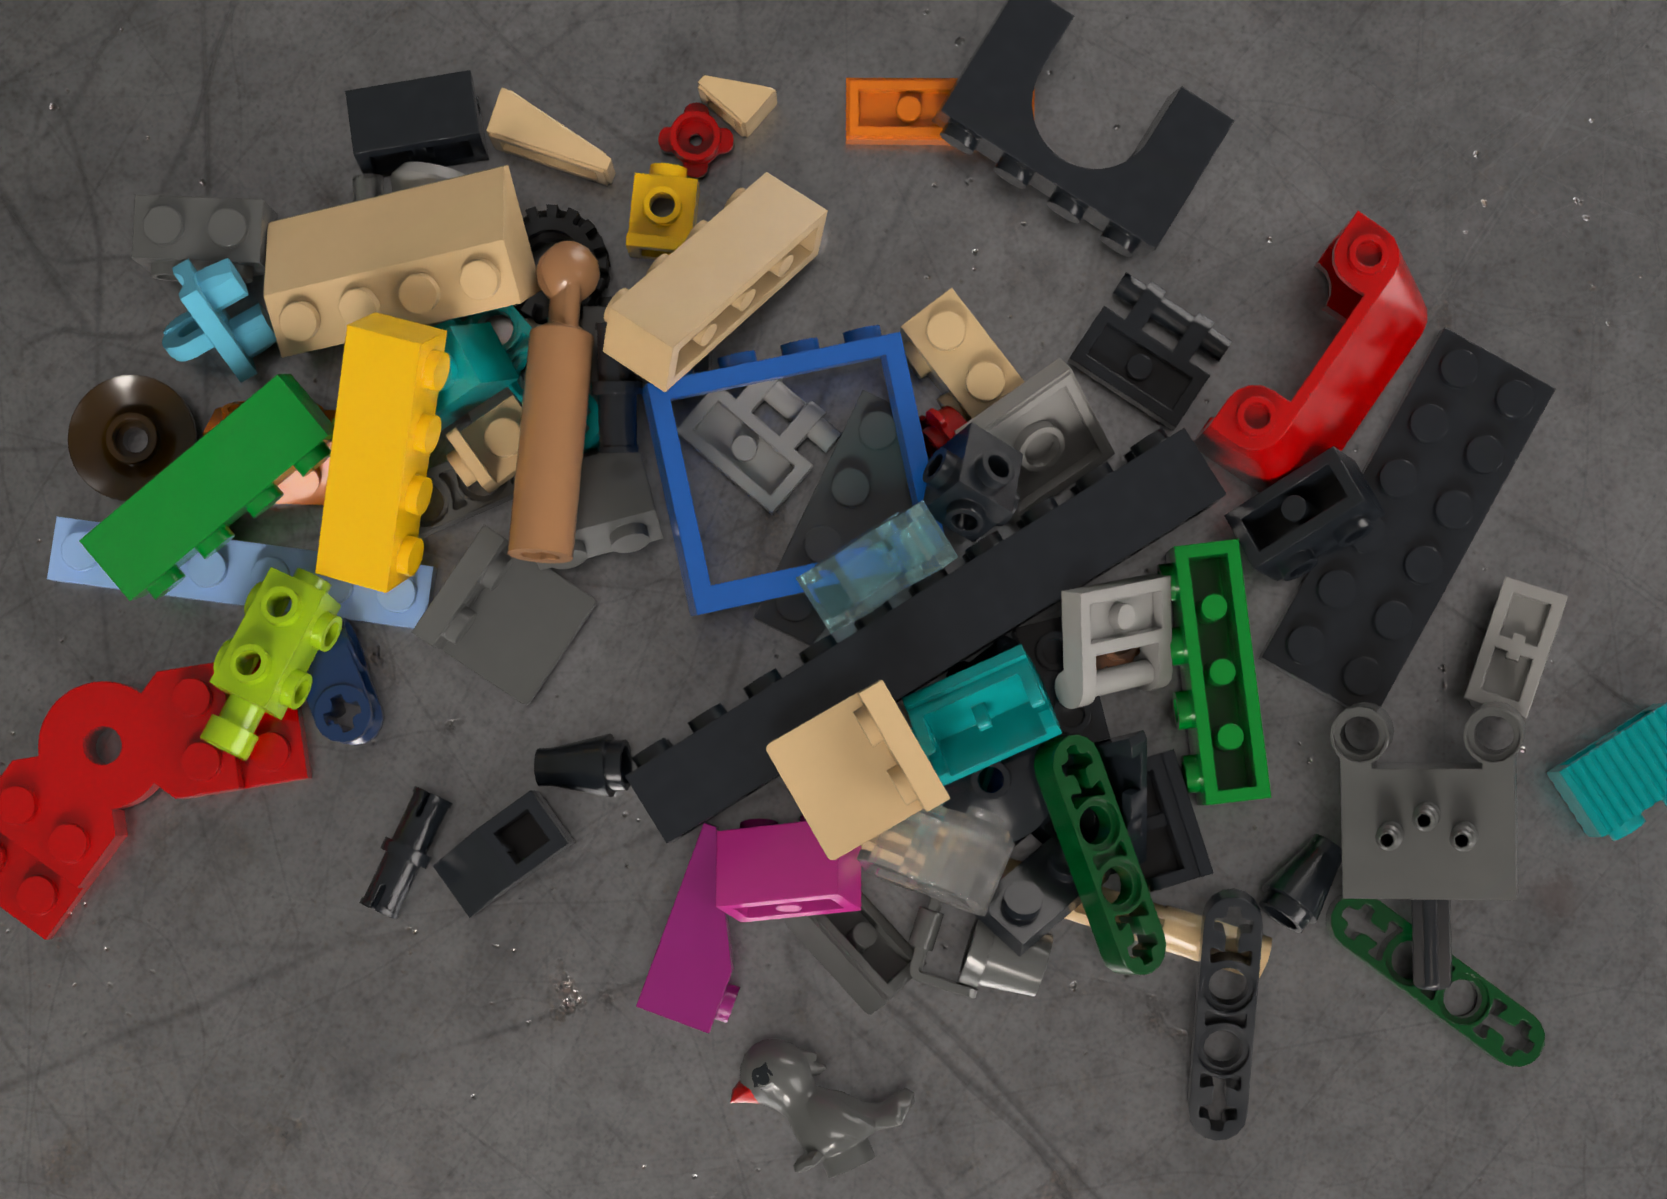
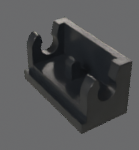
(416, 122)
(1173, 834)

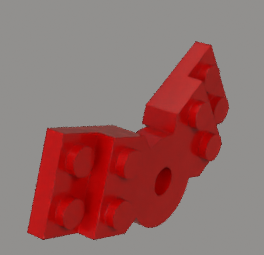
(66, 804)

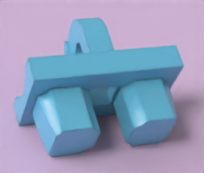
(208, 323)

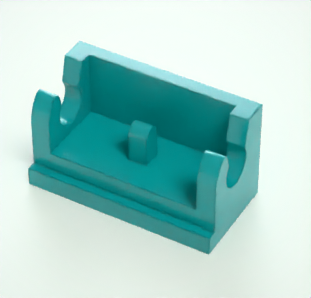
(982, 715)

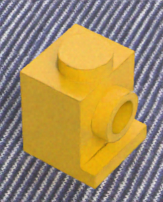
(654, 235)

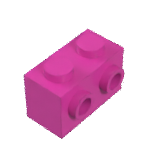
(782, 873)

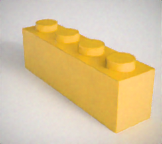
(382, 451)

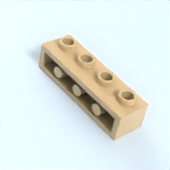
(713, 281)

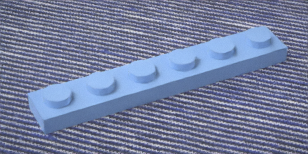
(238, 567)

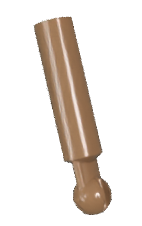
(554, 411)

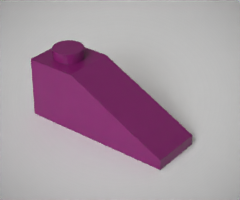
(695, 950)

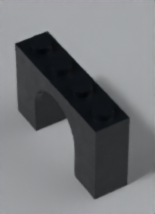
(994, 115)

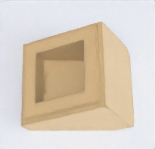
(737, 102)

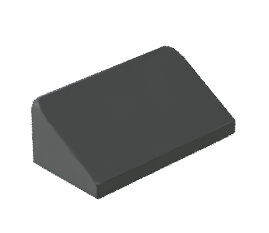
(859, 952)

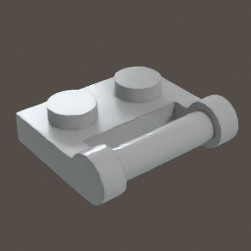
(1110, 620)

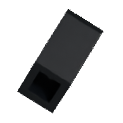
(503, 852)

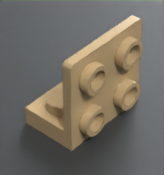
(856, 770)

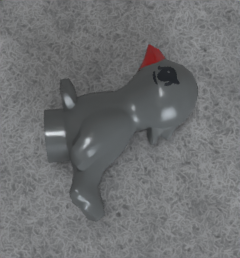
(824, 1120)

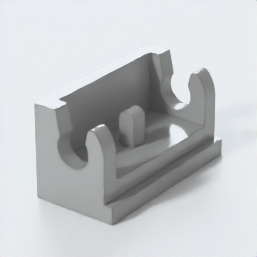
(1516, 646)

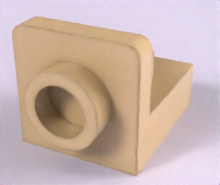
(488, 446)

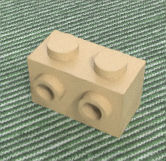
(957, 356)

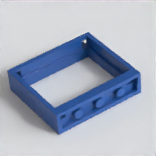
(743, 370)

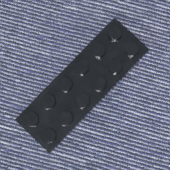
(1436, 483)

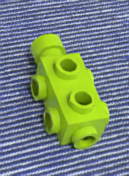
(285, 650)

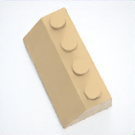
(400, 254)

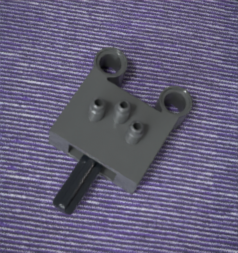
(1429, 830)

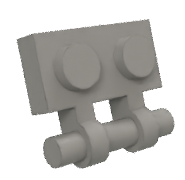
(749, 450)

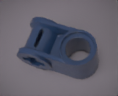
(341, 678)

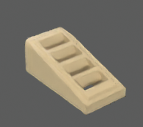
(535, 136)

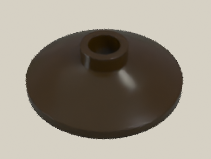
(108, 418)

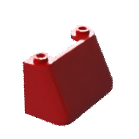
(1383, 316)

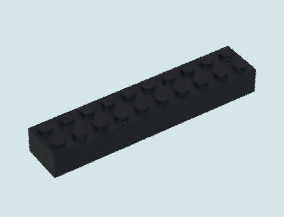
(934, 629)

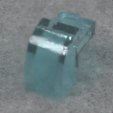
(876, 566)

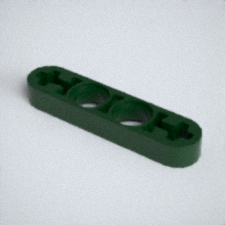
(1091, 860)
(1488, 1040)

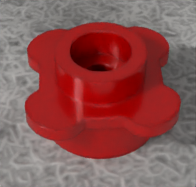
(696, 122)
(939, 427)

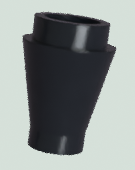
(586, 766)
(1302, 885)

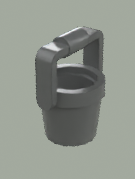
(985, 960)

